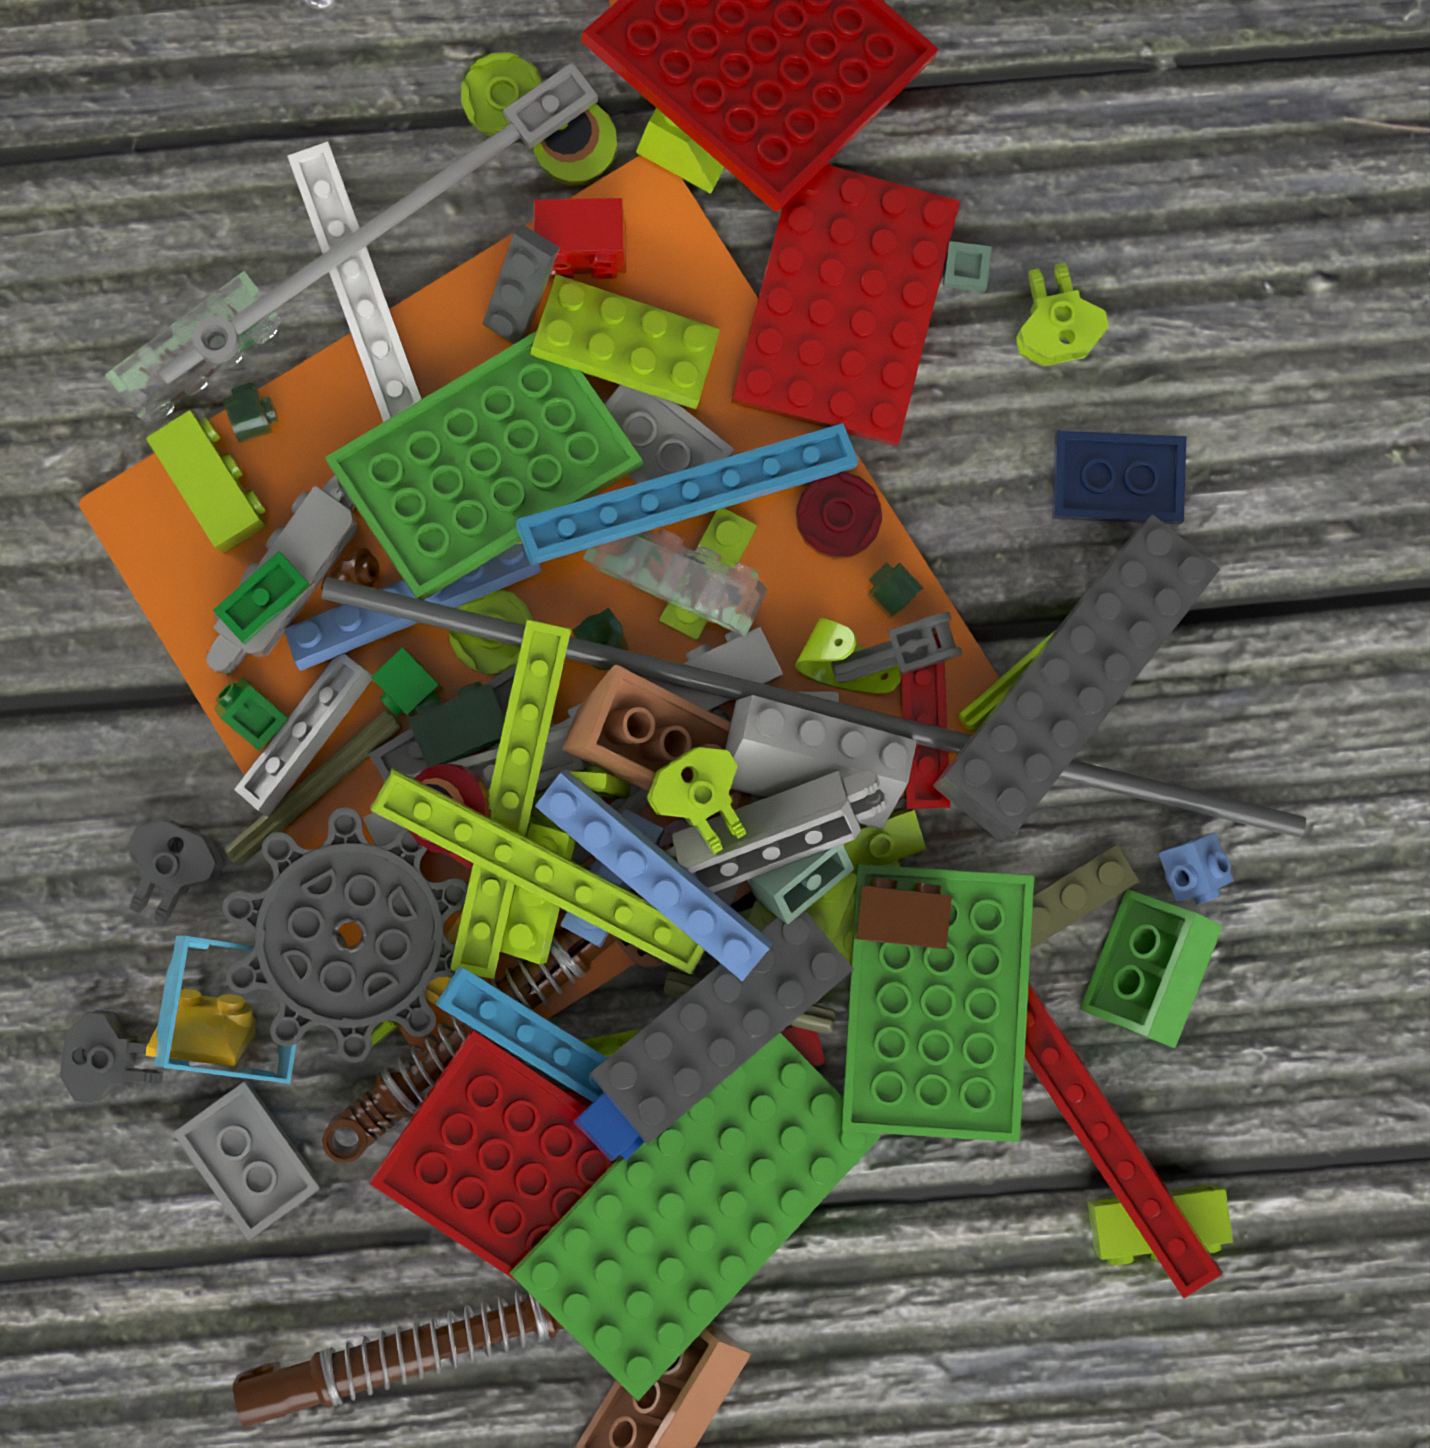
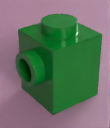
(405, 684)

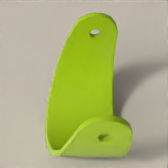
(836, 642)

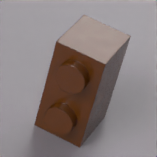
(903, 915)

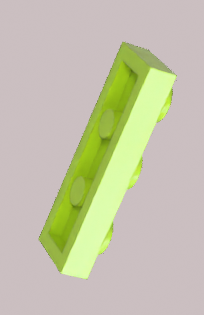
(729, 538)
(531, 918)

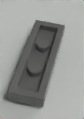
(520, 284)

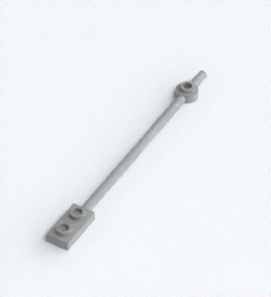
(529, 119)

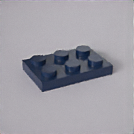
(1119, 477)

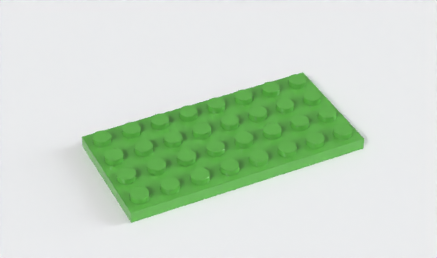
(693, 1215)

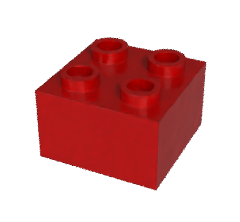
(588, 235)

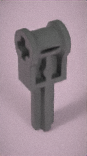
(909, 647)

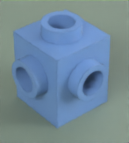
(1196, 869)

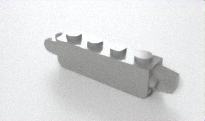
(312, 543)
(782, 829)

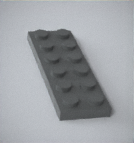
(719, 1027)

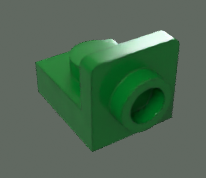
(249, 713)

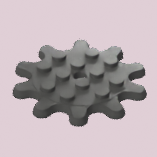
(298, 944)

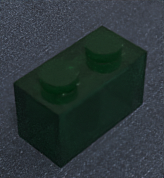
(460, 725)

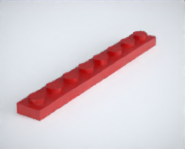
(1116, 1152)

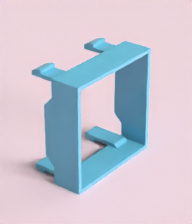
(169, 1011)

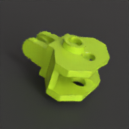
(1057, 318)
(700, 797)

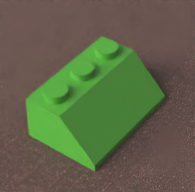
(1151, 967)

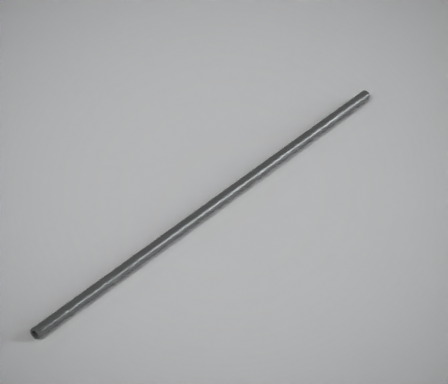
(739, 688)

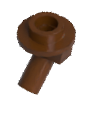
(360, 569)

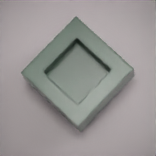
(967, 266)

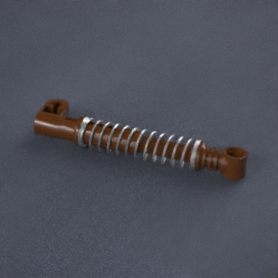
(398, 1093)
(326, 1378)

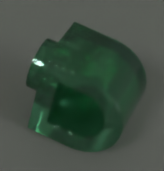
(249, 412)
(893, 589)
(602, 629)

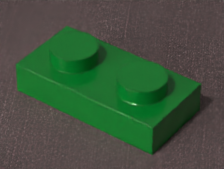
(261, 597)

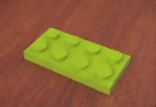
(625, 341)

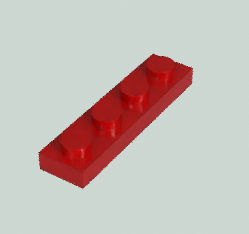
(925, 702)

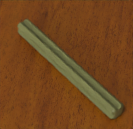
(314, 787)

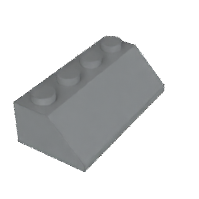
(791, 746)

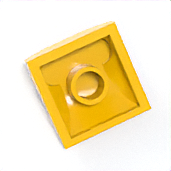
(209, 1029)

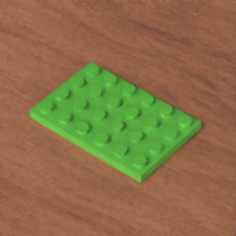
(476, 457)
(942, 1029)

